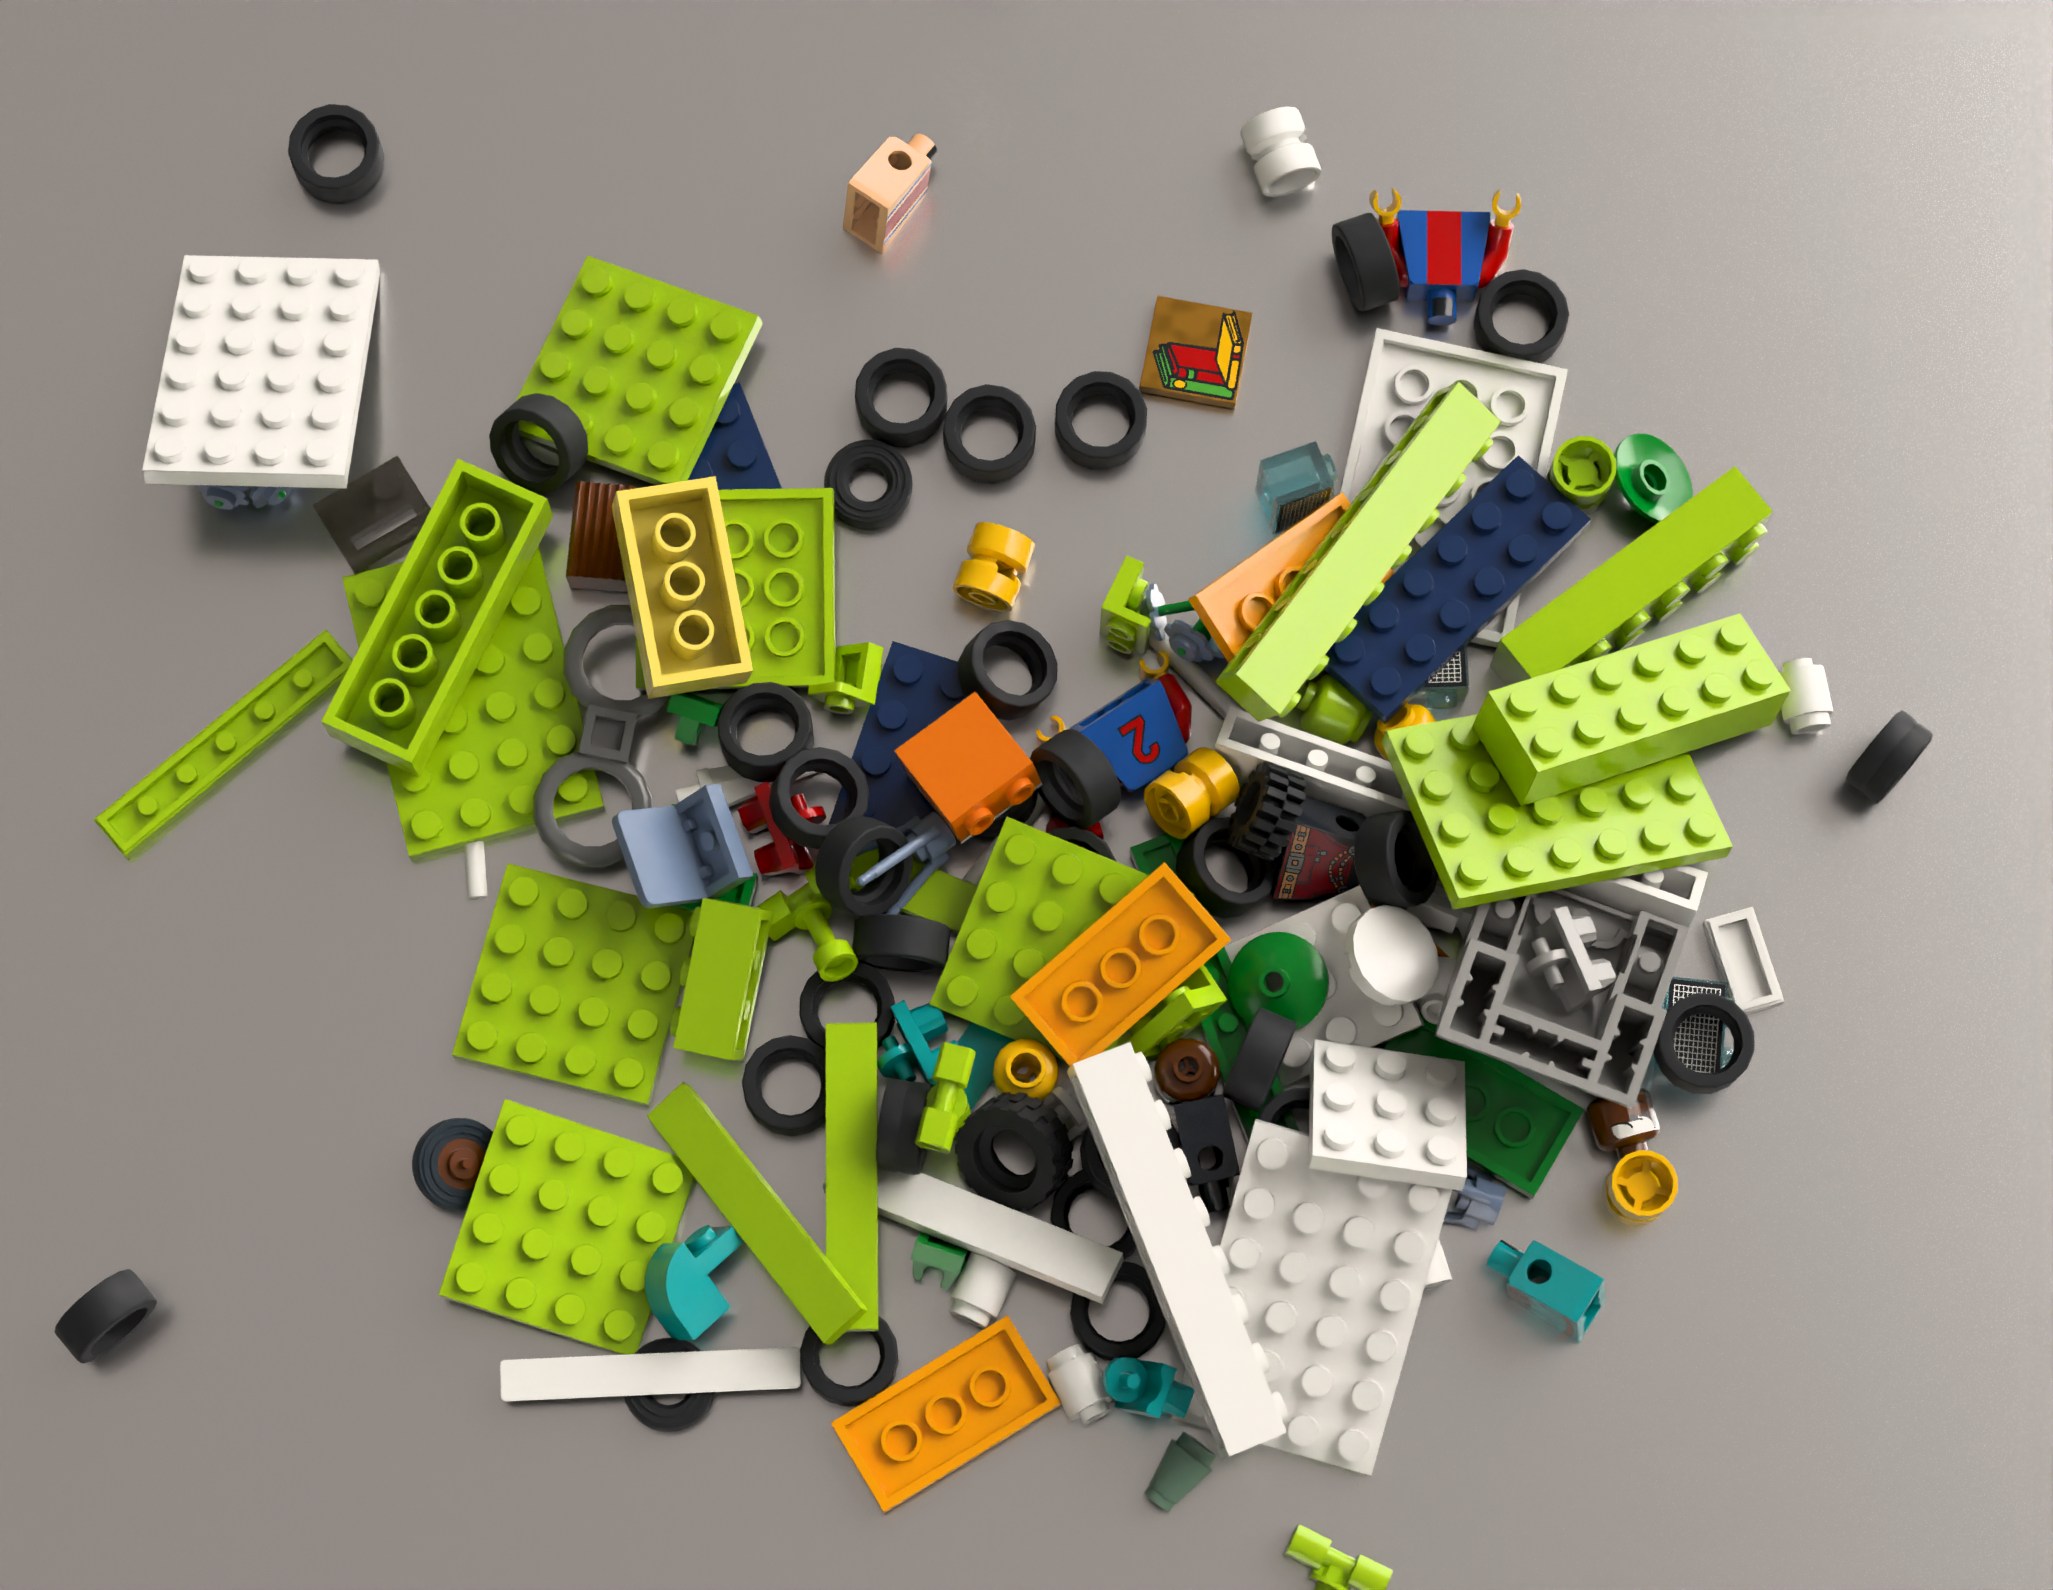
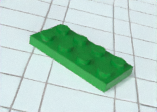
(1510, 1119)

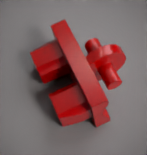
(782, 853)

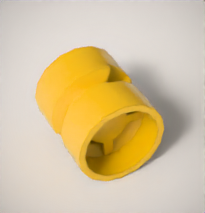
(992, 572)
(1196, 790)
(1640, 1188)

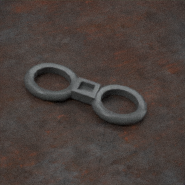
(603, 744)

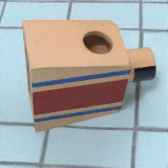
(888, 190)

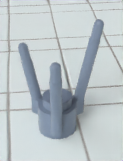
(927, 840)
(1479, 1200)

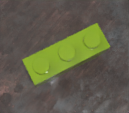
(721, 979)

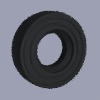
(879, 456)
(675, 1416)

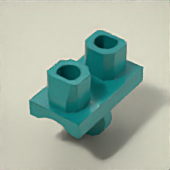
(915, 1028)
(1146, 1388)

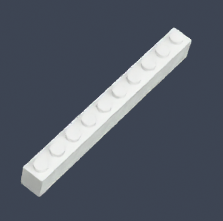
(1371, 788)

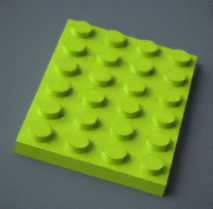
(501, 733)
(1591, 834)

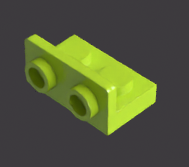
(1121, 609)
(1177, 1014)

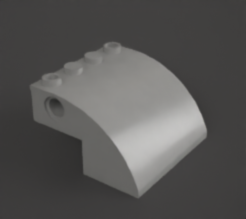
(1523, 1022)

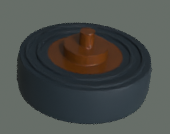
(450, 1160)

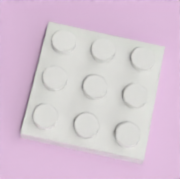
(1348, 1012)
(1387, 1115)

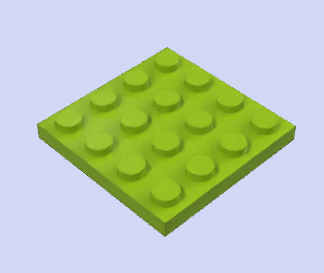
(640, 369)
(784, 583)
(1024, 913)
(575, 986)
(566, 1228)

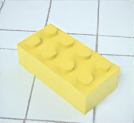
(681, 587)

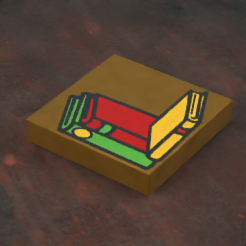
(1195, 352)

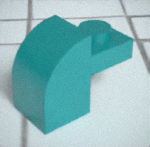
(680, 1285)

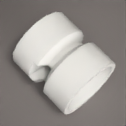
(1282, 157)

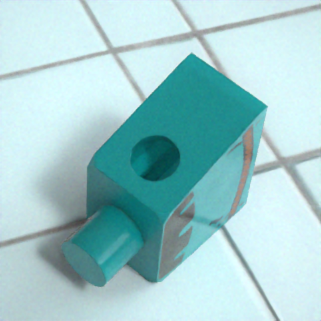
(1564, 1301)

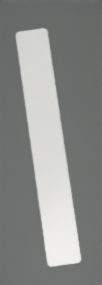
(650, 1374)

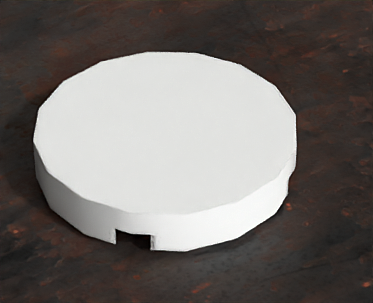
(1391, 955)

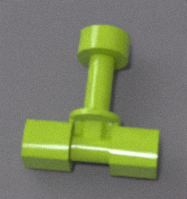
(810, 911)
(947, 1100)
(1333, 1568)

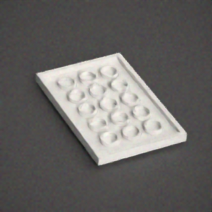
(263, 372)
(1402, 380)
(1328, 1289)

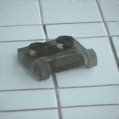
(369, 505)

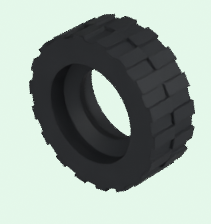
(1042, 1131)

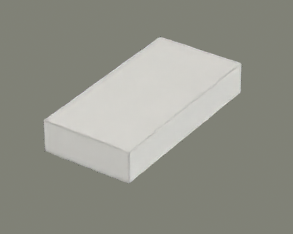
(1743, 960)

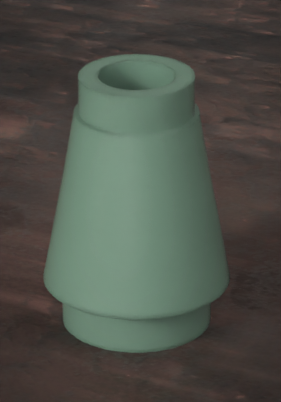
(1179, 1471)

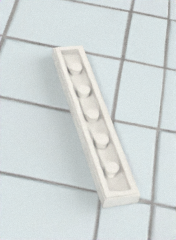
(998, 1233)

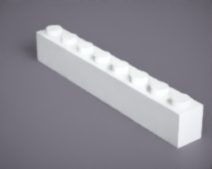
(1177, 1251)

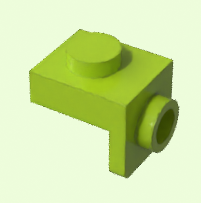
(856, 678)

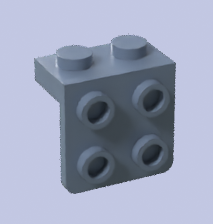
(683, 849)

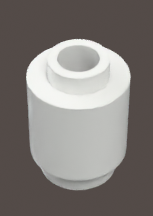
(1809, 700)
(981, 1290)
(1079, 1384)

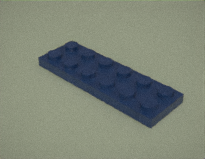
(1454, 588)

